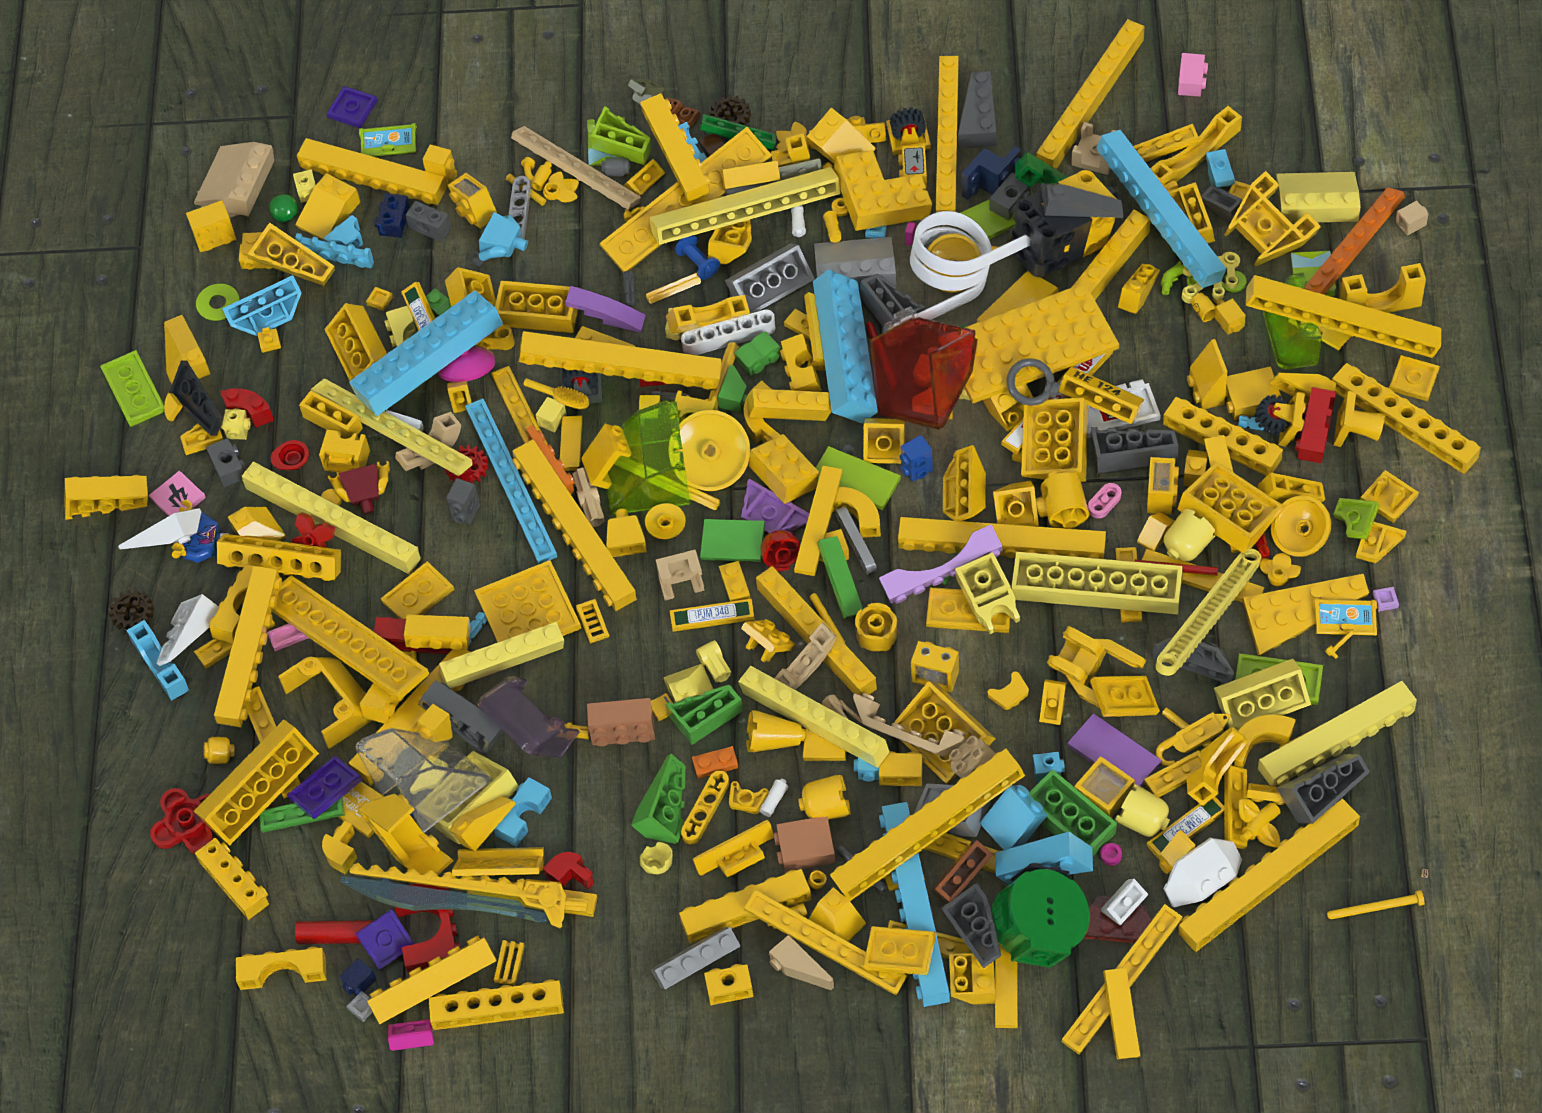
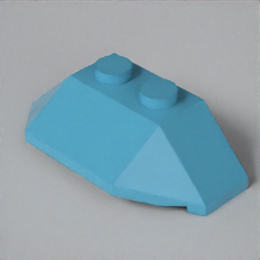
(265, 308)

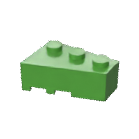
(704, 713)

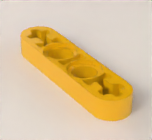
(702, 806)

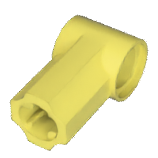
(712, 657)

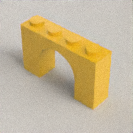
(1403, 295)

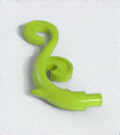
(1171, 274)

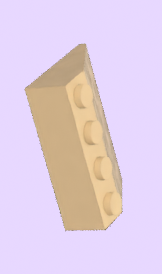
(237, 176)

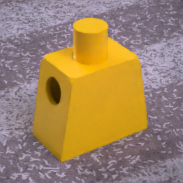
(625, 535)

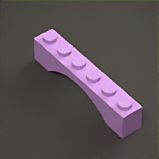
(903, 583)

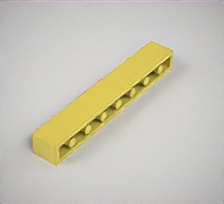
(814, 716)
(1337, 735)

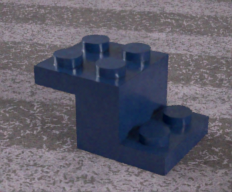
(988, 172)

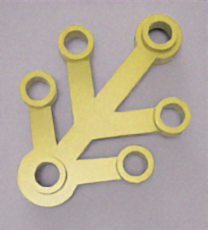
(1230, 266)

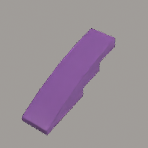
(605, 308)

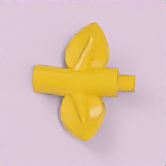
(1258, 822)

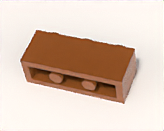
(961, 871)

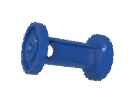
(706, 266)

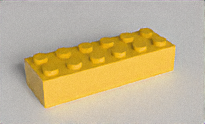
(256, 782)

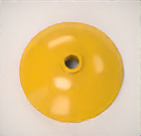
(954, 248)
(1291, 521)

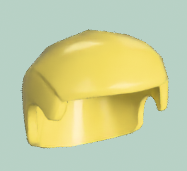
(656, 859)

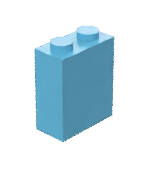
(1013, 817)

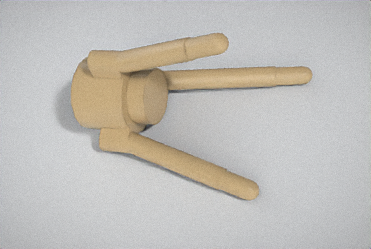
(837, 706)

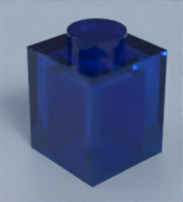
(357, 978)

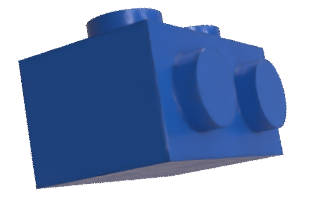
(916, 458)

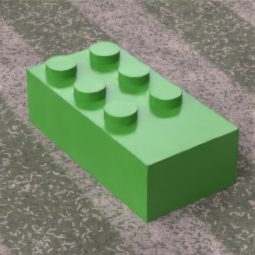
(1072, 812)

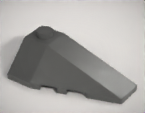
(974, 922)

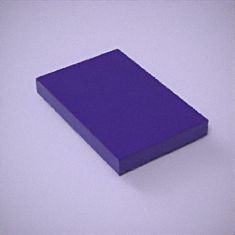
(324, 787)

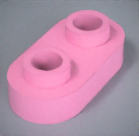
(1104, 502)

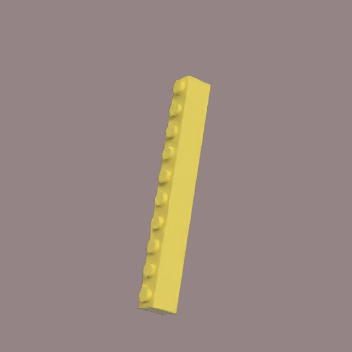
(745, 205)
(347, 525)

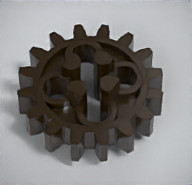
(740, 117)
(140, 603)

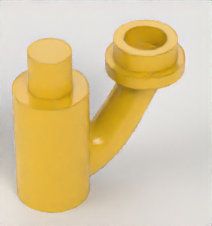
(540, 178)

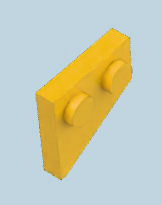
(1379, 542)

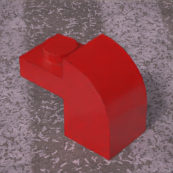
(568, 866)

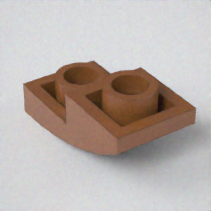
(684, 113)

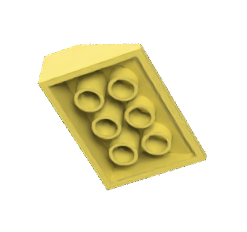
(1321, 195)
(501, 784)

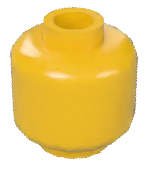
(218, 750)

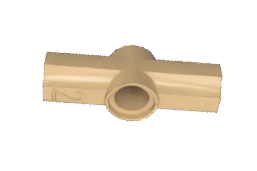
(588, 498)

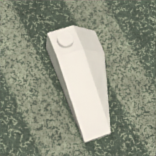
(172, 529)
(189, 623)

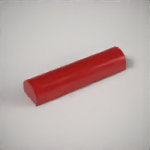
(328, 931)

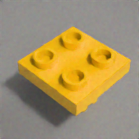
(1391, 494)
(768, 636)

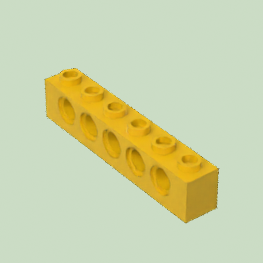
(1244, 454)
(288, 552)
(505, 1011)

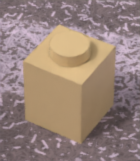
(1412, 218)

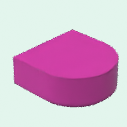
(910, 233)

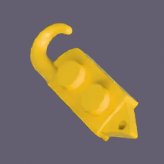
(1194, 735)

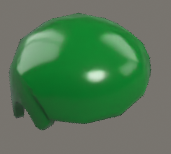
(283, 207)

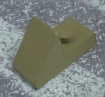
(644, 89)

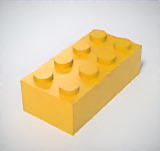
(535, 306)

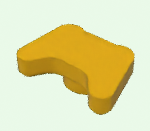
(1011, 694)
(745, 799)

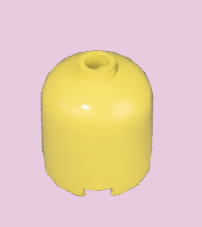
(1188, 536)
(1144, 812)

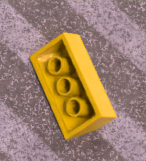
(354, 339)

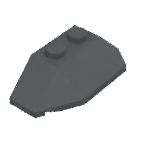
(1205, 660)

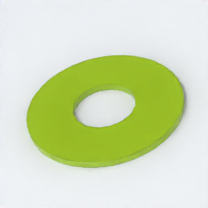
(208, 293)

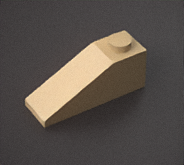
(796, 963)

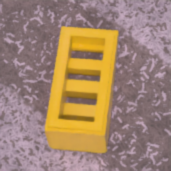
(587, 606)

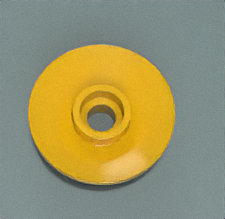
(663, 514)

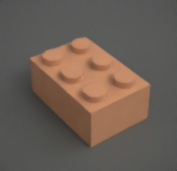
(621, 722)

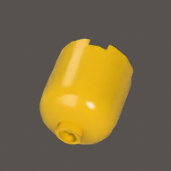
(825, 798)

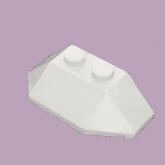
(1202, 872)

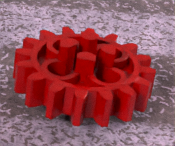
(471, 474)

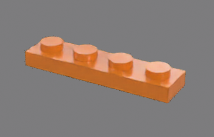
(549, 453)

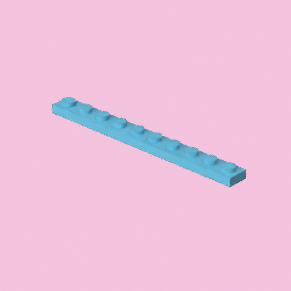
(511, 481)

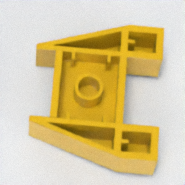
(1266, 226)

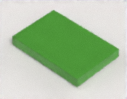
(732, 540)

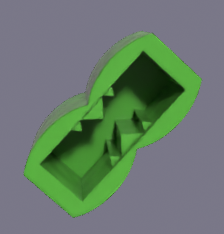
(758, 353)

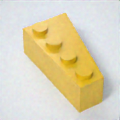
(288, 255)
(104, 494)

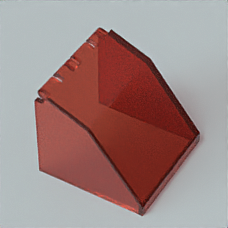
(922, 370)

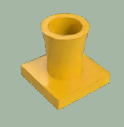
(1356, 421)

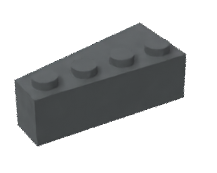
(1131, 448)
(1321, 788)

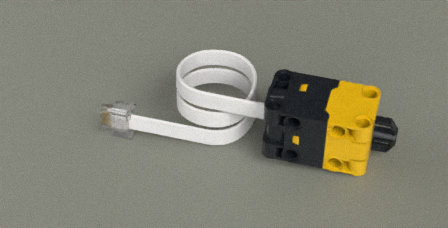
(1036, 240)

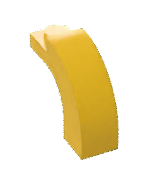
(757, 427)
(861, 508)
(1264, 729)

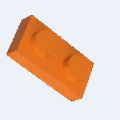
(715, 761)

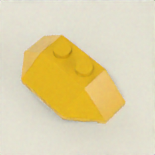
(964, 485)

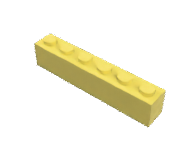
(501, 655)

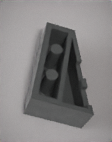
(884, 299)

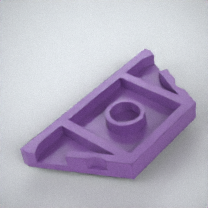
(765, 506)

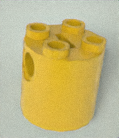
(1064, 500)

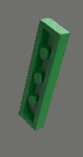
(730, 129)

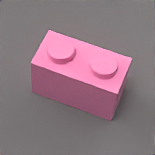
(1191, 74)

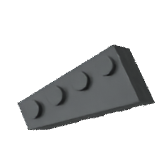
(978, 115)
(466, 718)

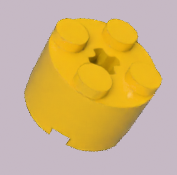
(876, 627)

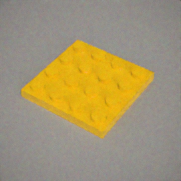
(527, 603)

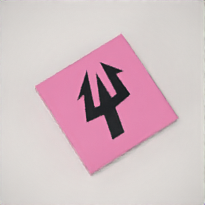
(174, 491)

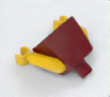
(362, 485)

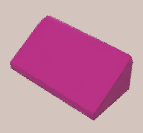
(410, 1034)

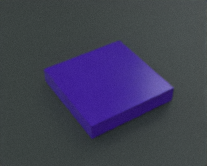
(352, 107)
(384, 939)

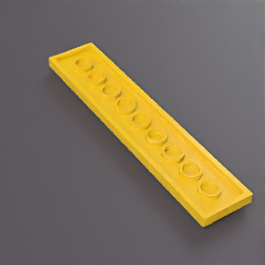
(635, 239)
(348, 639)

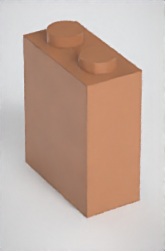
(804, 844)

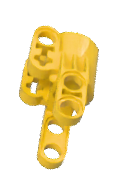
(1082, 658)

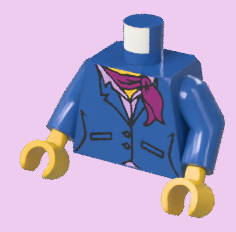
(203, 543)

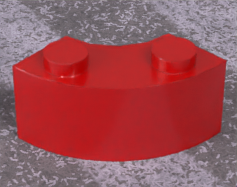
(253, 404)

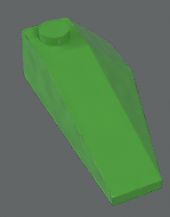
(661, 807)

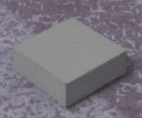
(360, 1006)

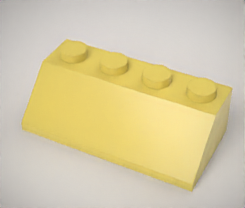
(1265, 692)

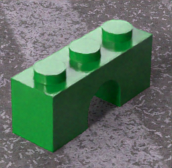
(1032, 170)

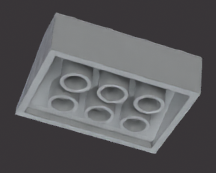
(857, 258)

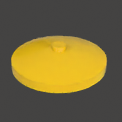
(713, 450)

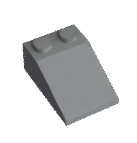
(967, 827)

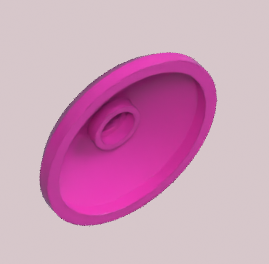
(469, 365)

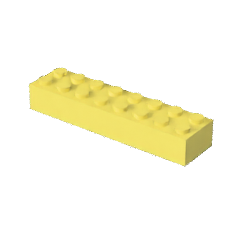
(1097, 582)

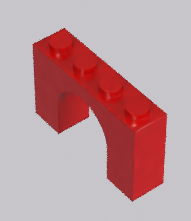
(421, 953)

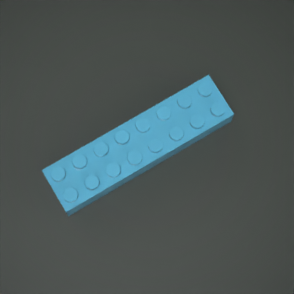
(845, 346)
(426, 353)

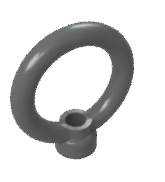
(1051, 387)

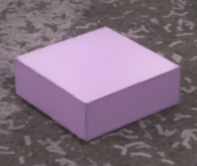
(1386, 599)

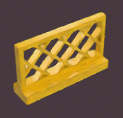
(499, 861)

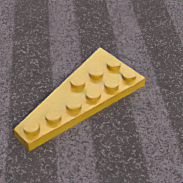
(1290, 611)

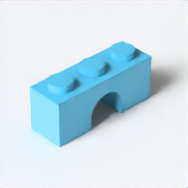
(529, 796)

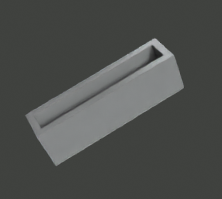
(695, 957)

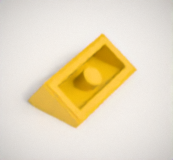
(645, 178)

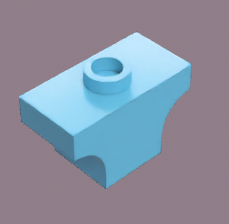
(1219, 169)
(346, 233)

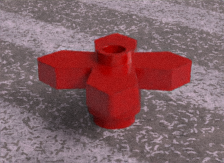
(310, 533)

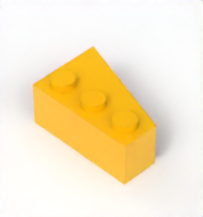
(1191, 204)

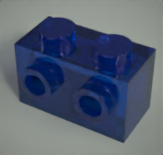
(392, 215)

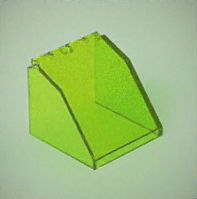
(654, 469)

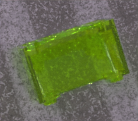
(1292, 342)

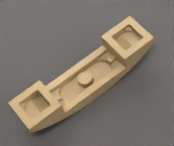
(809, 659)

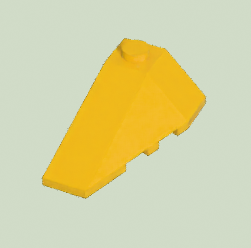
(730, 242)
(182, 346)

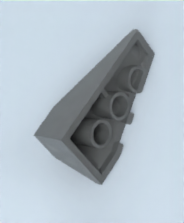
(1071, 201)

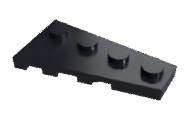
(196, 399)

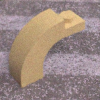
(444, 429)

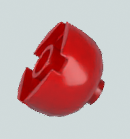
(780, 549)

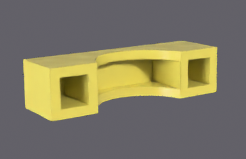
(400, 324)

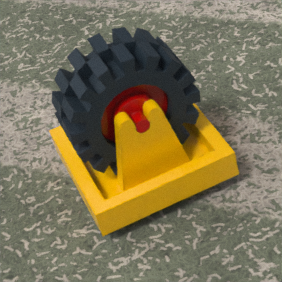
(907, 129)
(1281, 417)

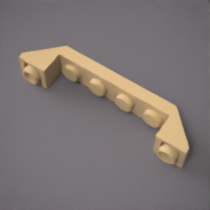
(867, 710)

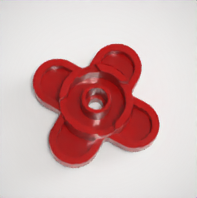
(180, 822)

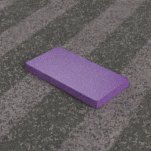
(1101, 739)

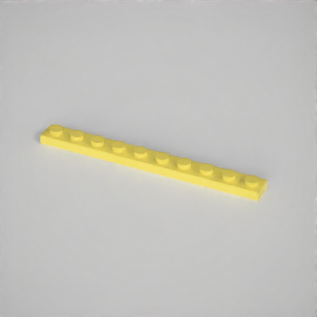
(396, 429)

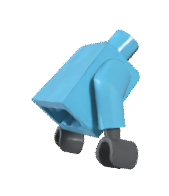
(499, 239)

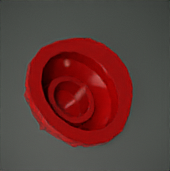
(290, 455)

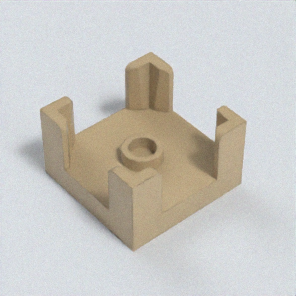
(1086, 154)
(679, 569)

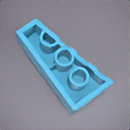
(1055, 851)

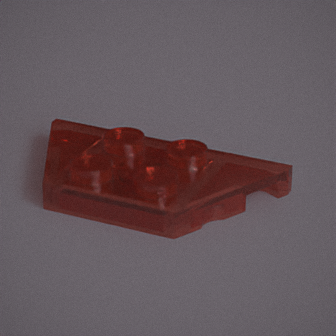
(1104, 928)

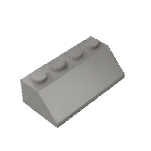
(771, 278)

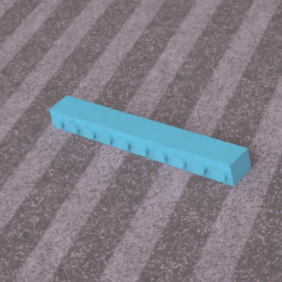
(1161, 209)
(916, 910)

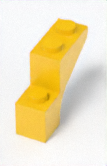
(1215, 760)

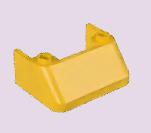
(347, 710)
(402, 836)

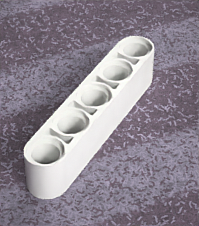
(736, 330)

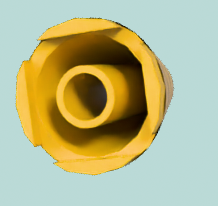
(772, 732)

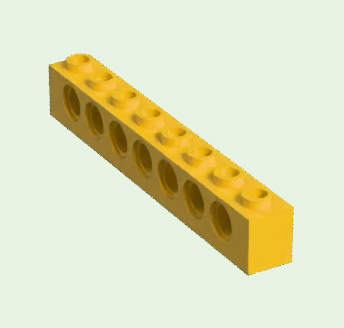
(1408, 427)

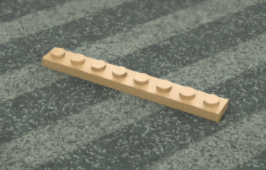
(576, 167)

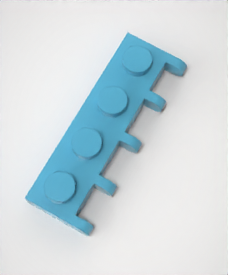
(337, 252)

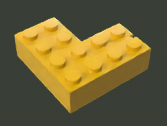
(878, 201)

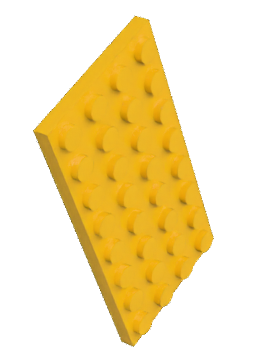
(1055, 330)

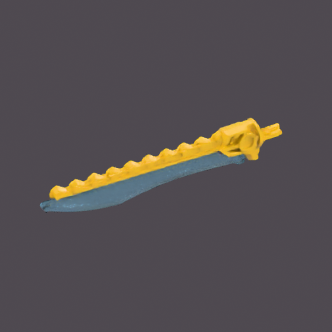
(535, 894)

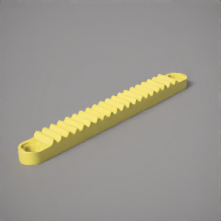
(1208, 612)

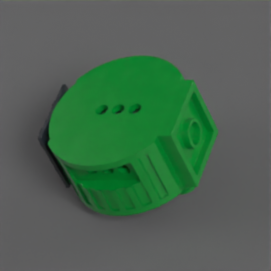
(1040, 916)

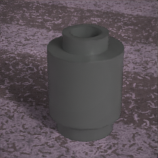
(615, 166)

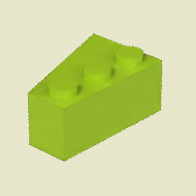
(620, 139)

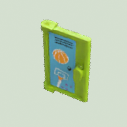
(399, 138)

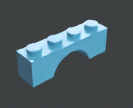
(150, 649)

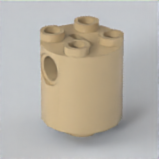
(970, 756)

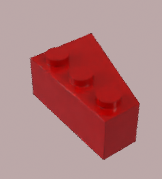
(1316, 425)

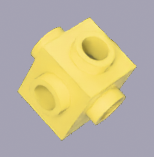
(236, 424)

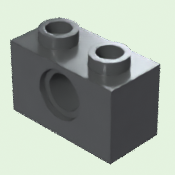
(1001, 200)
(428, 221)
(220, 454)
(463, 501)

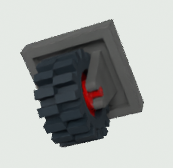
(584, 382)

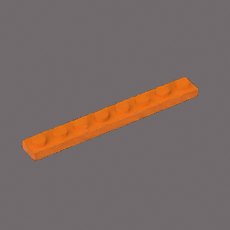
(1355, 241)

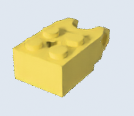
(990, 596)

